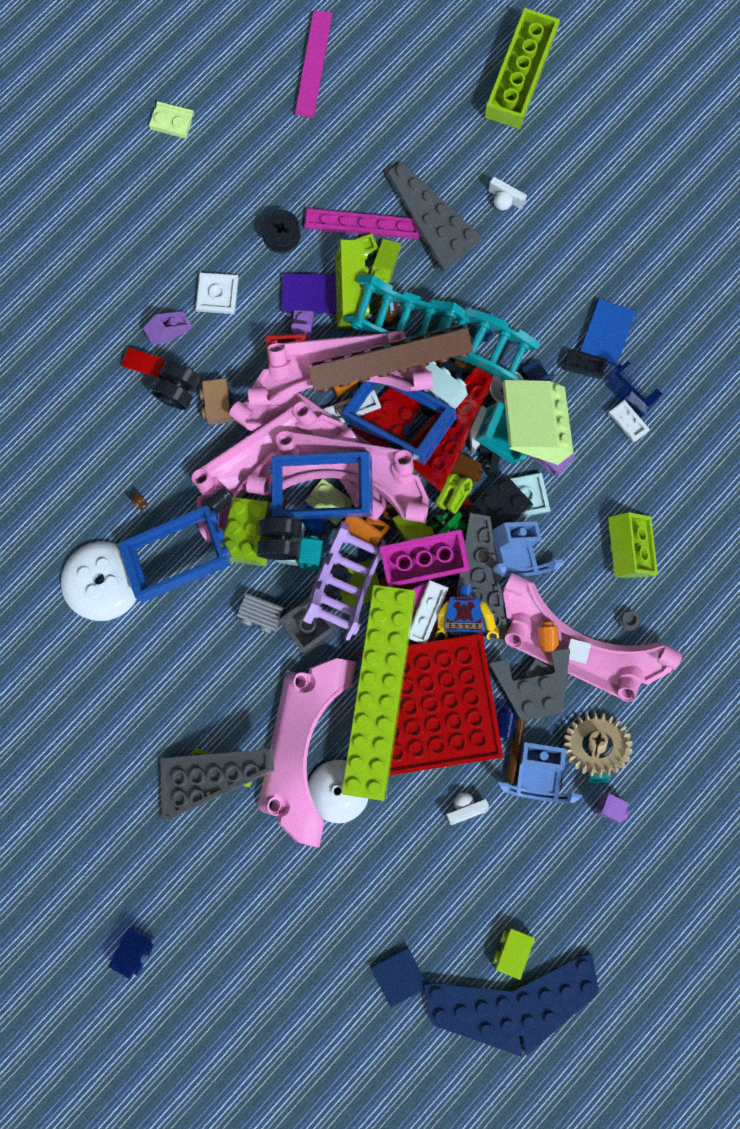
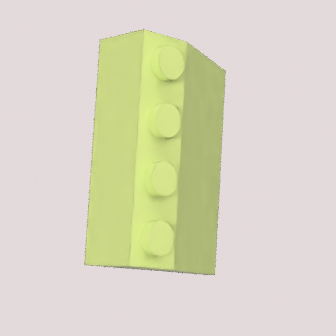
(538, 419)

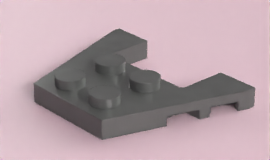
(536, 695)

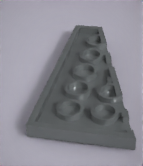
(436, 222)
(482, 578)
(201, 778)

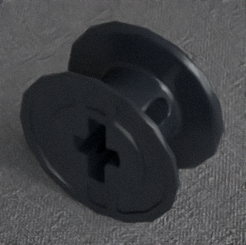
(283, 241)

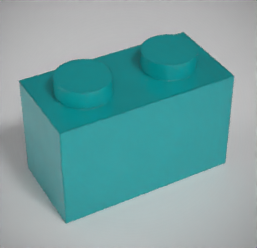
(311, 553)

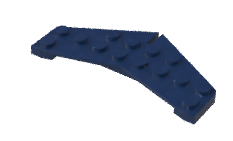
(504, 1015)

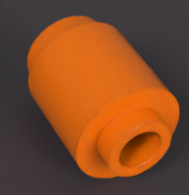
(548, 636)

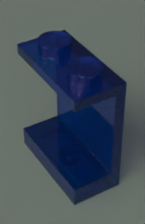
(627, 392)

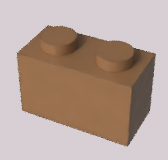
(217, 401)

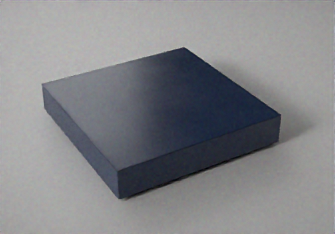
(399, 977)

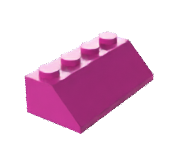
(425, 558)

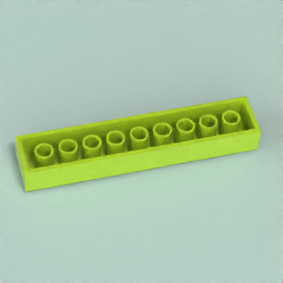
(379, 693)

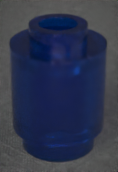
(316, 526)
(506, 722)

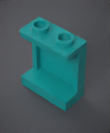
(494, 434)

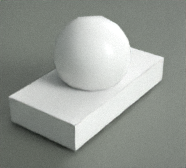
(506, 195)
(466, 808)

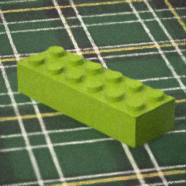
(522, 68)

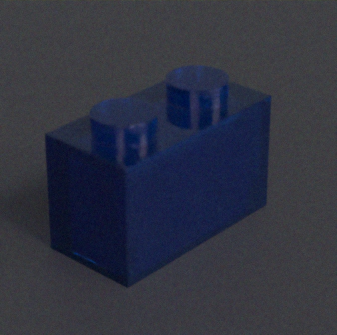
(132, 952)

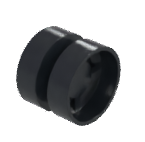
(175, 385)
(280, 532)

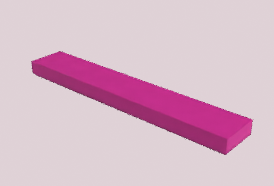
(313, 64)
(360, 223)

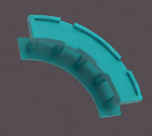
(409, 302)
(488, 322)

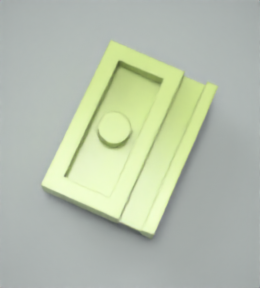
(171, 119)
(328, 497)

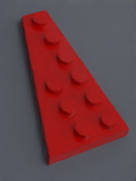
(395, 412)
(447, 452)

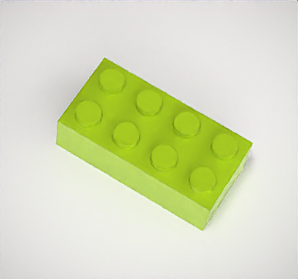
(348, 266)

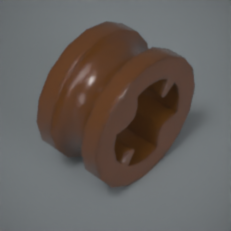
(138, 501)
(385, 514)

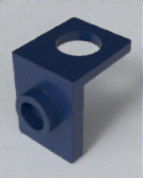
(536, 372)

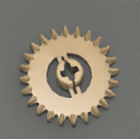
(605, 729)

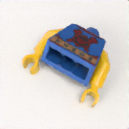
(466, 615)

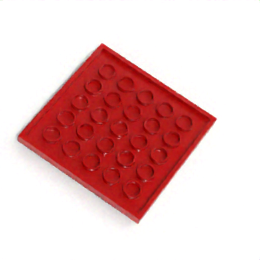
(445, 707)

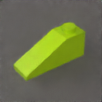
(386, 260)

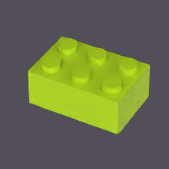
(242, 530)

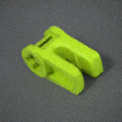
(454, 492)

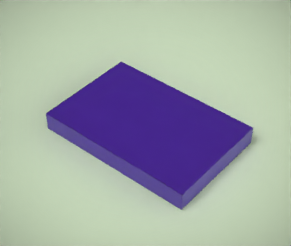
(309, 293)

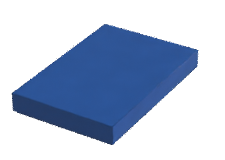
(608, 331)

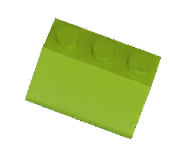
(632, 545)

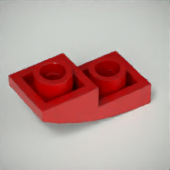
(142, 363)

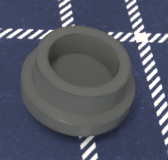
(629, 620)

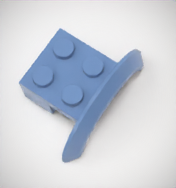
(515, 550)
(540, 774)

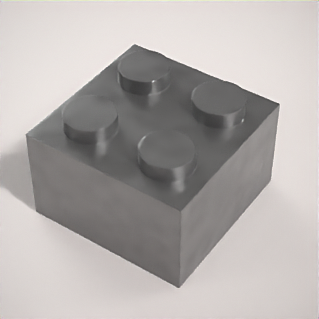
(306, 635)

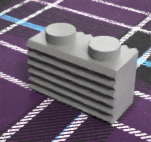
(260, 613)

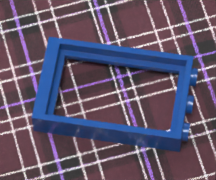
(431, 440)
(364, 462)
(134, 568)

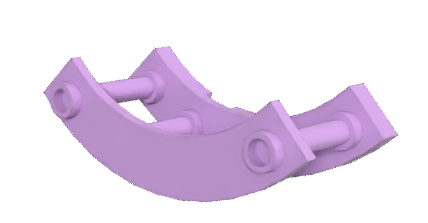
(324, 578)

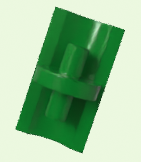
(455, 523)

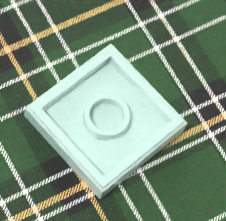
(534, 489)

